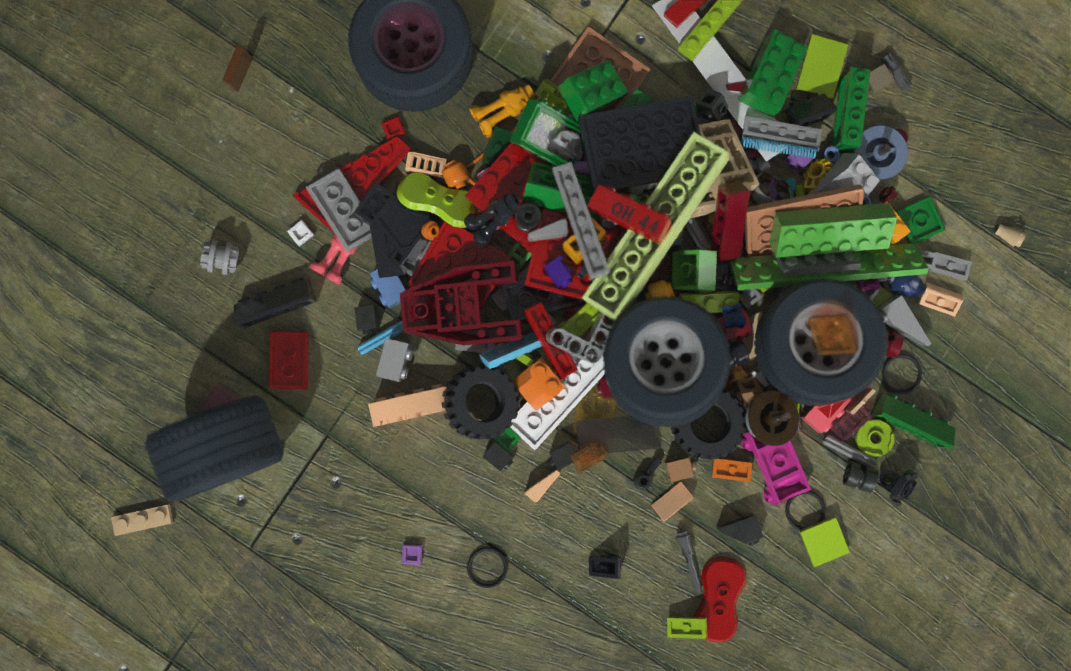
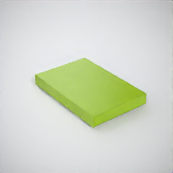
(822, 66)

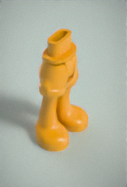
(513, 103)

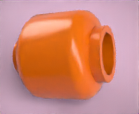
(455, 174)

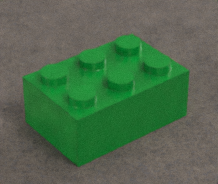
(592, 90)

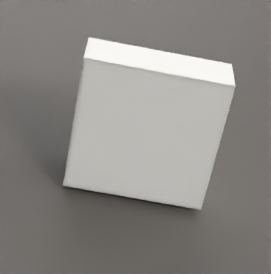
(300, 233)

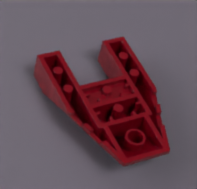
(450, 306)

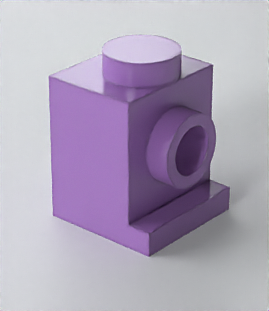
(797, 163)

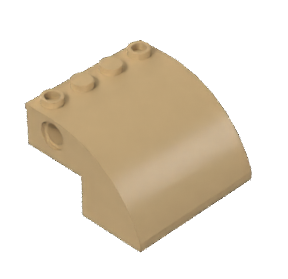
(736, 169)

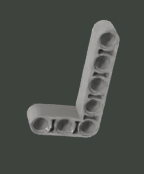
(583, 345)

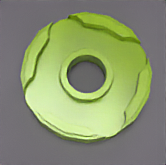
(885, 442)

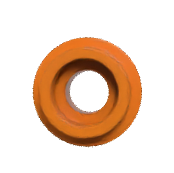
(427, 230)

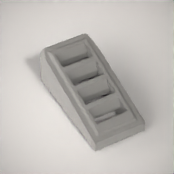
(555, 230)

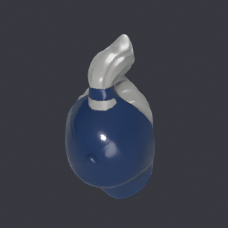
(903, 285)

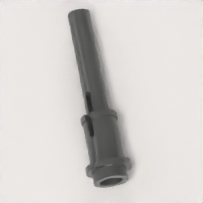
(687, 551)

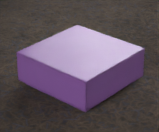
(412, 554)

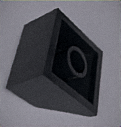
(810, 111)

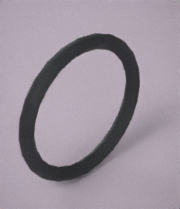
(902, 391)
(791, 499)
(483, 550)

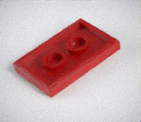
(288, 360)

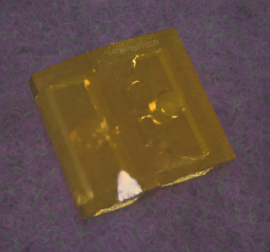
(594, 408)

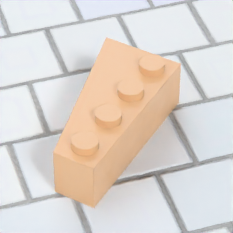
(407, 406)

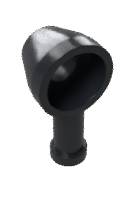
(646, 474)

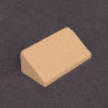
(940, 299)
(672, 501)

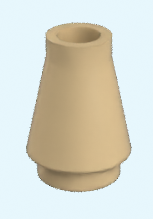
(1011, 235)

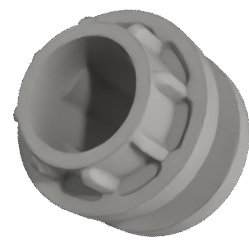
(219, 257)

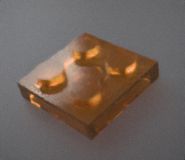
(833, 333)

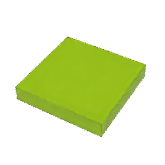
(824, 541)

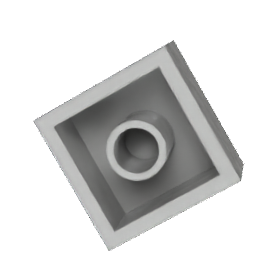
(395, 360)

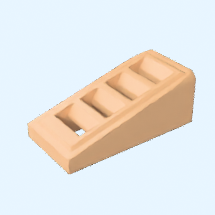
(412, 155)
(539, 488)

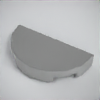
(569, 142)

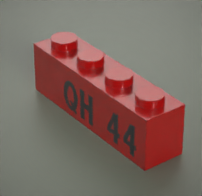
(630, 214)

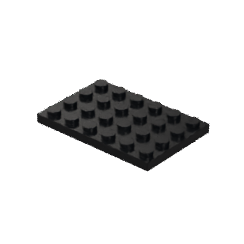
(636, 142)

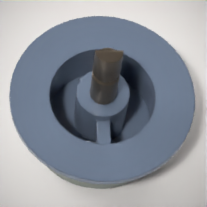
(883, 151)

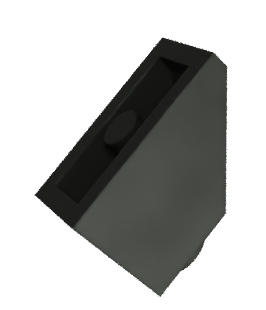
(743, 529)

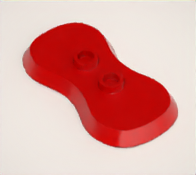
(722, 584)

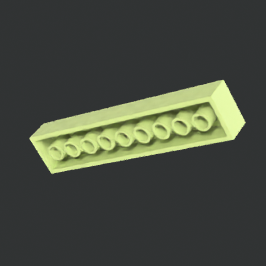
(678, 197)

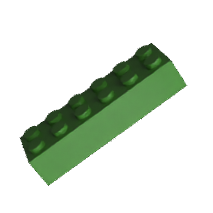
(832, 230)

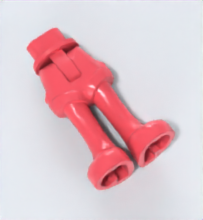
(323, 266)

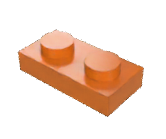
(731, 470)

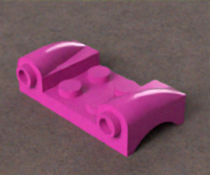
(779, 468)

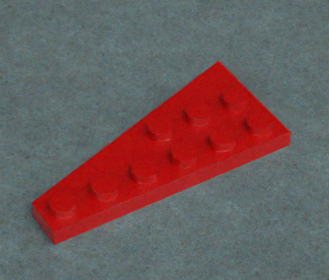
(364, 173)

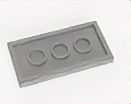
(337, 203)

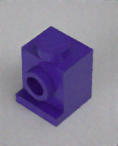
(559, 272)

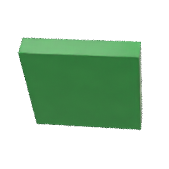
(921, 220)

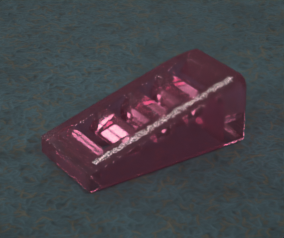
(856, 426)

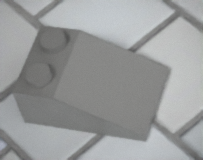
(847, 172)

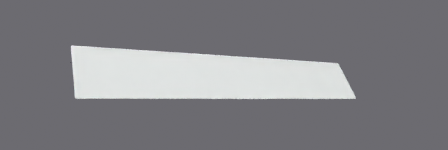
(717, 70)

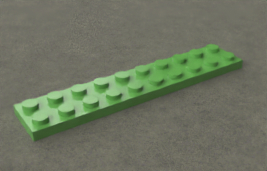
(879, 263)

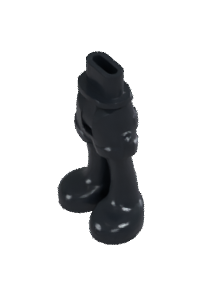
(501, 209)

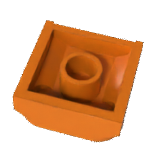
(539, 384)

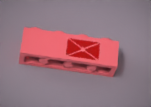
(821, 417)

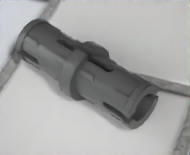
(898, 74)

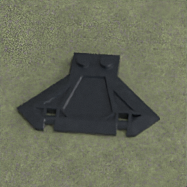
(393, 230)

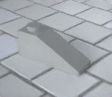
(900, 318)

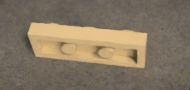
(142, 520)

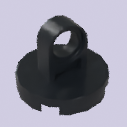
(901, 486)

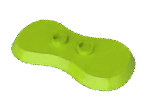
(424, 194)

